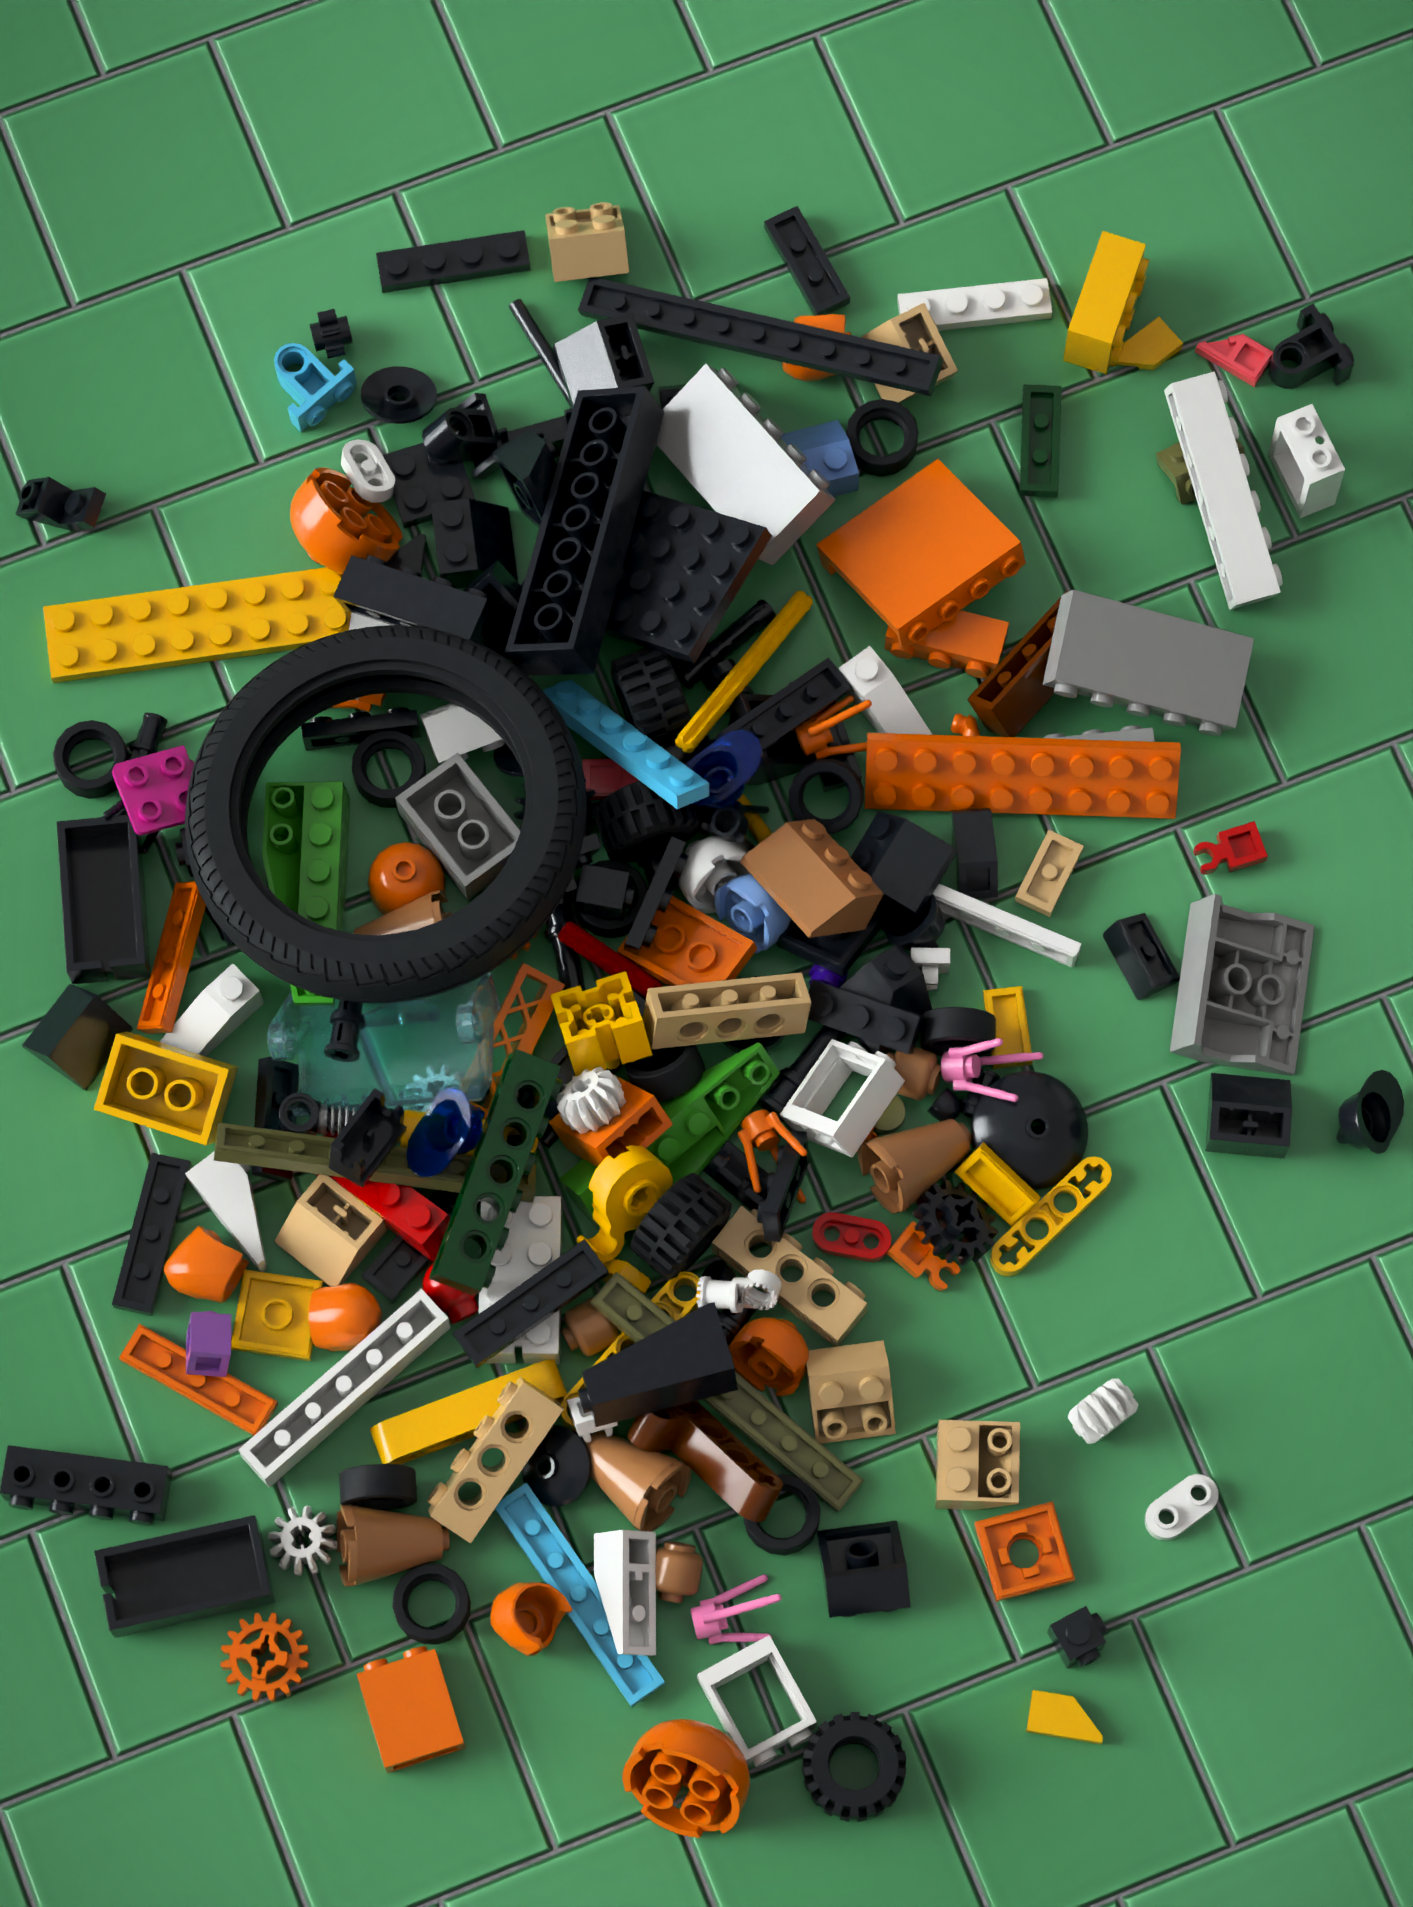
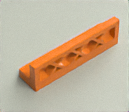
(533, 1020)

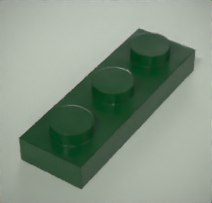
(1040, 441)

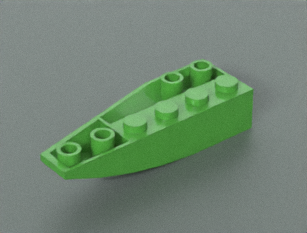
(308, 855)
(700, 1120)

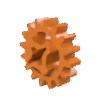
(247, 1652)

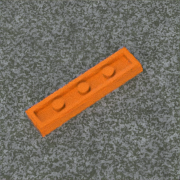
(172, 960)
(220, 1395)

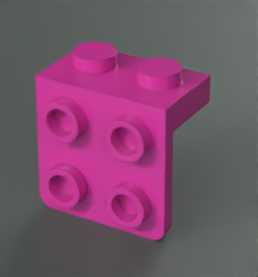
(155, 789)

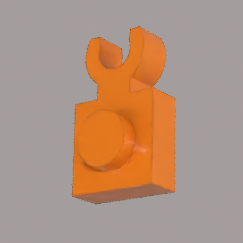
(919, 1258)

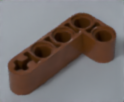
(712, 1454)

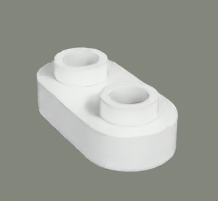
(367, 471)
(1182, 1506)

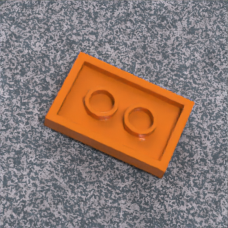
(691, 948)

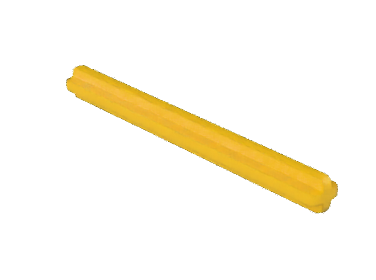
(743, 672)

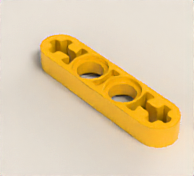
(1053, 1218)

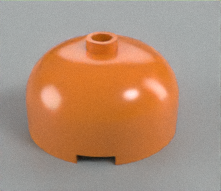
(331, 523)
(697, 1758)

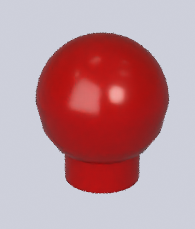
(452, 1301)

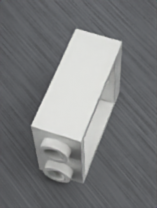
(1306, 469)
(822, 1084)
(740, 1663)

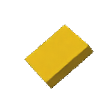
(274, 1315)

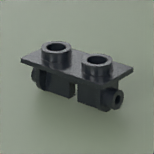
(732, 1172)

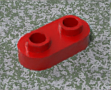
(852, 1233)

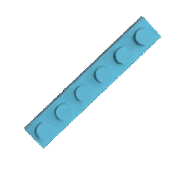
(627, 745)
(565, 1572)

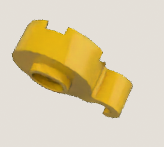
(623, 1195)

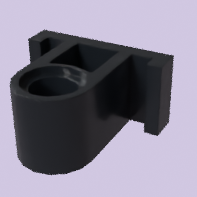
(1313, 350)
(466, 435)

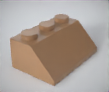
(813, 879)

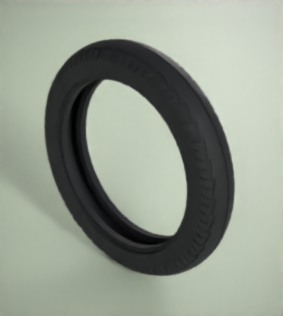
(414, 961)

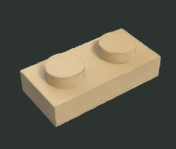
(1049, 873)

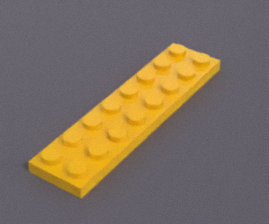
(192, 624)

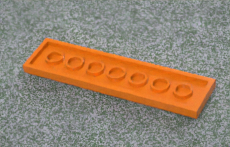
(1022, 775)

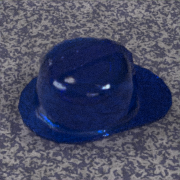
(727, 767)
(445, 1130)

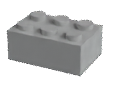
(460, 824)

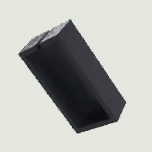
(103, 900)
(184, 1576)

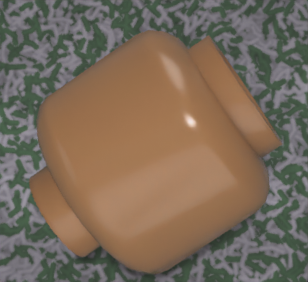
(919, 1072)
(588, 1329)
(677, 1571)

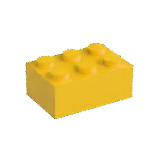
(1106, 303)
(165, 1088)

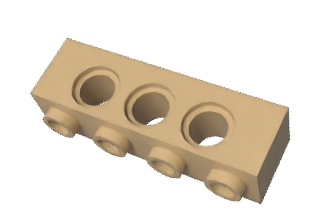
(726, 1010)
(830, 1322)
(469, 1516)

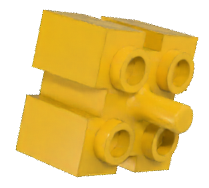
(601, 1024)

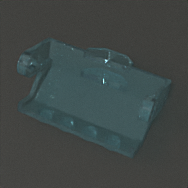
(404, 1050)

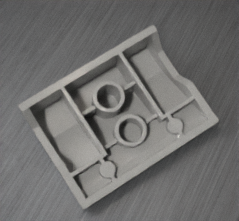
(1242, 988)

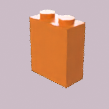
(638, 1124)
(410, 1709)

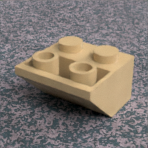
(587, 242)
(913, 331)
(330, 1231)
(850, 1392)
(977, 1464)

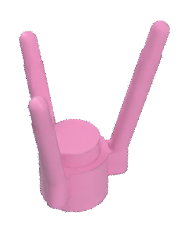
(961, 1066)
(712, 1617)

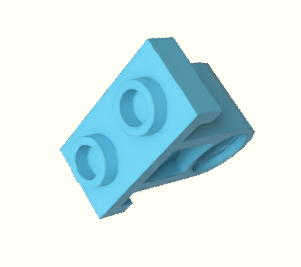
(311, 386)

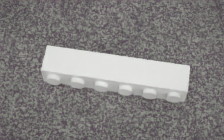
(1223, 490)
(345, 1388)

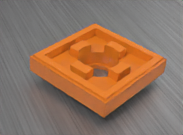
(1034, 1524)

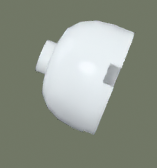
(708, 868)

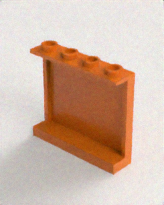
(923, 553)

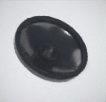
(1007, 1131)

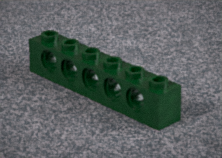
(451, 1264)

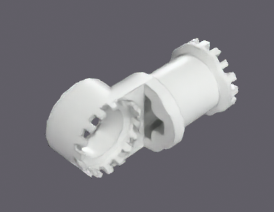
(740, 1291)

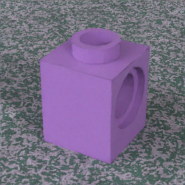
(208, 1344)

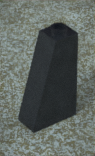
(662, 1371)

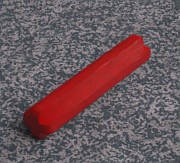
(606, 958)

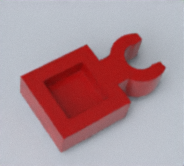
(1237, 847)

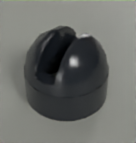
(945, 1106)
(719, 1271)

